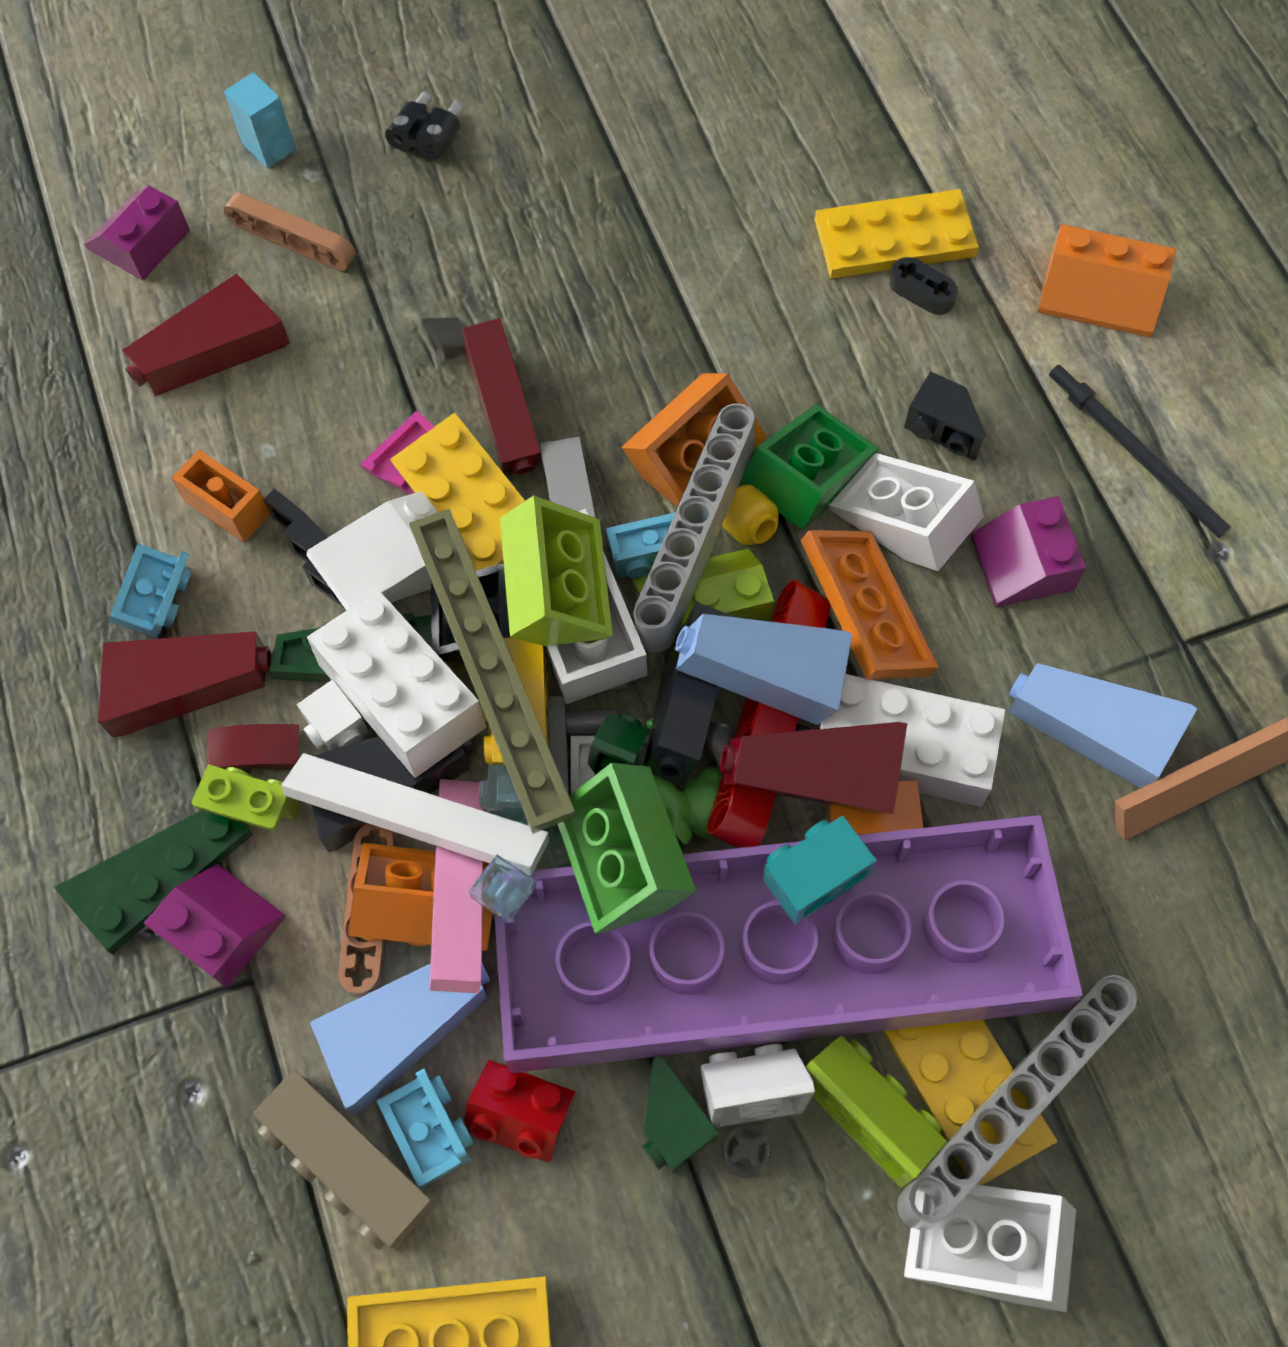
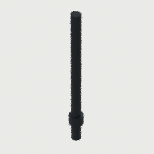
(1084, 398)

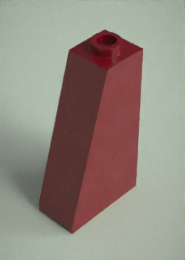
(206, 338)
(501, 396)
(175, 676)
(827, 766)

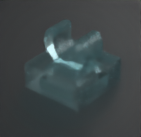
(502, 888)

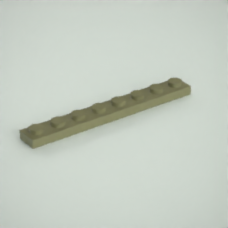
(492, 672)

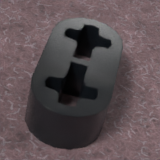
(923, 285)

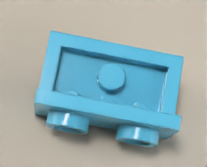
(637, 545)
(149, 589)
(424, 1129)

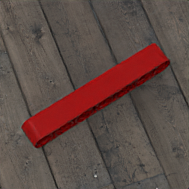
(742, 814)

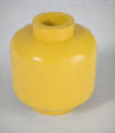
(751, 516)

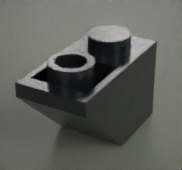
(946, 416)

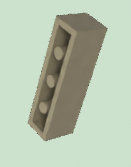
(344, 1160)

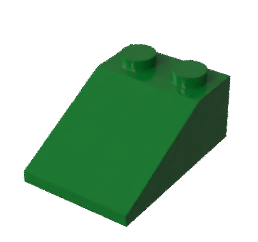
(807, 464)

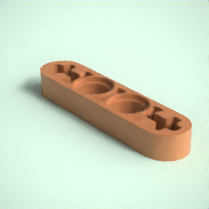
(290, 231)
(350, 962)

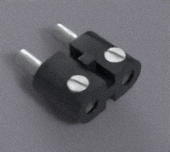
(424, 130)

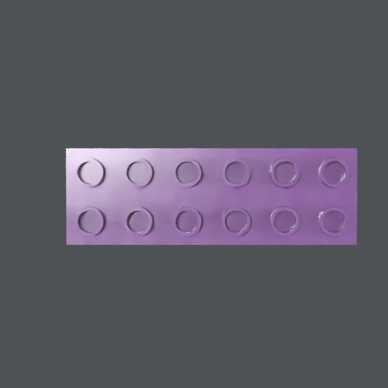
(937, 935)

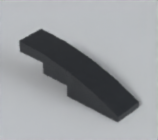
(300, 535)

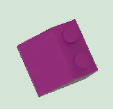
(140, 232)
(1029, 553)
(215, 922)

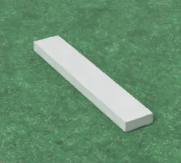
(414, 813)

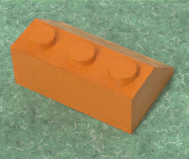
(1106, 280)
(674, 439)
(397, 895)

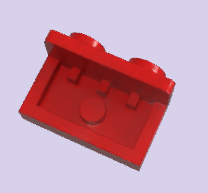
(518, 1111)

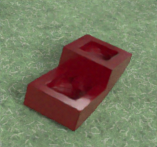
(253, 746)

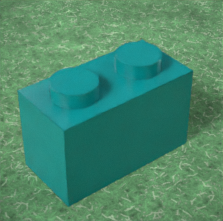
(818, 868)

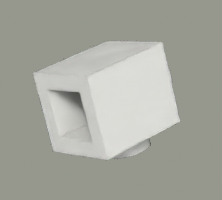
(331, 718)

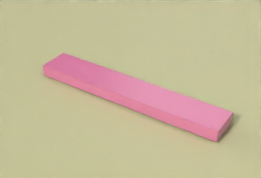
(455, 915)

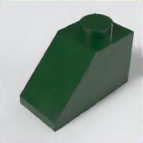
(617, 741)
(673, 1121)

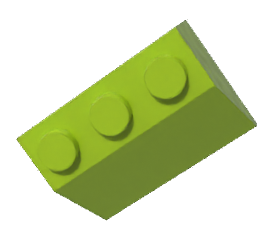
(554, 574)
(731, 585)
(874, 1111)

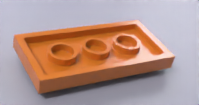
(869, 604)

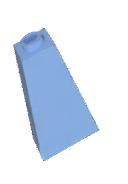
(769, 662)
(1102, 720)
(387, 1032)

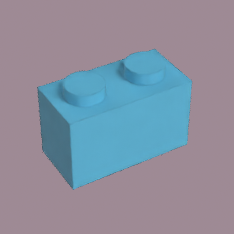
(260, 120)

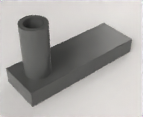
(566, 724)

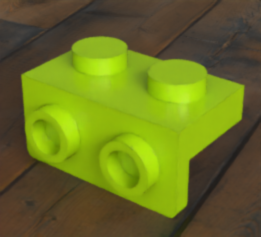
(244, 798)

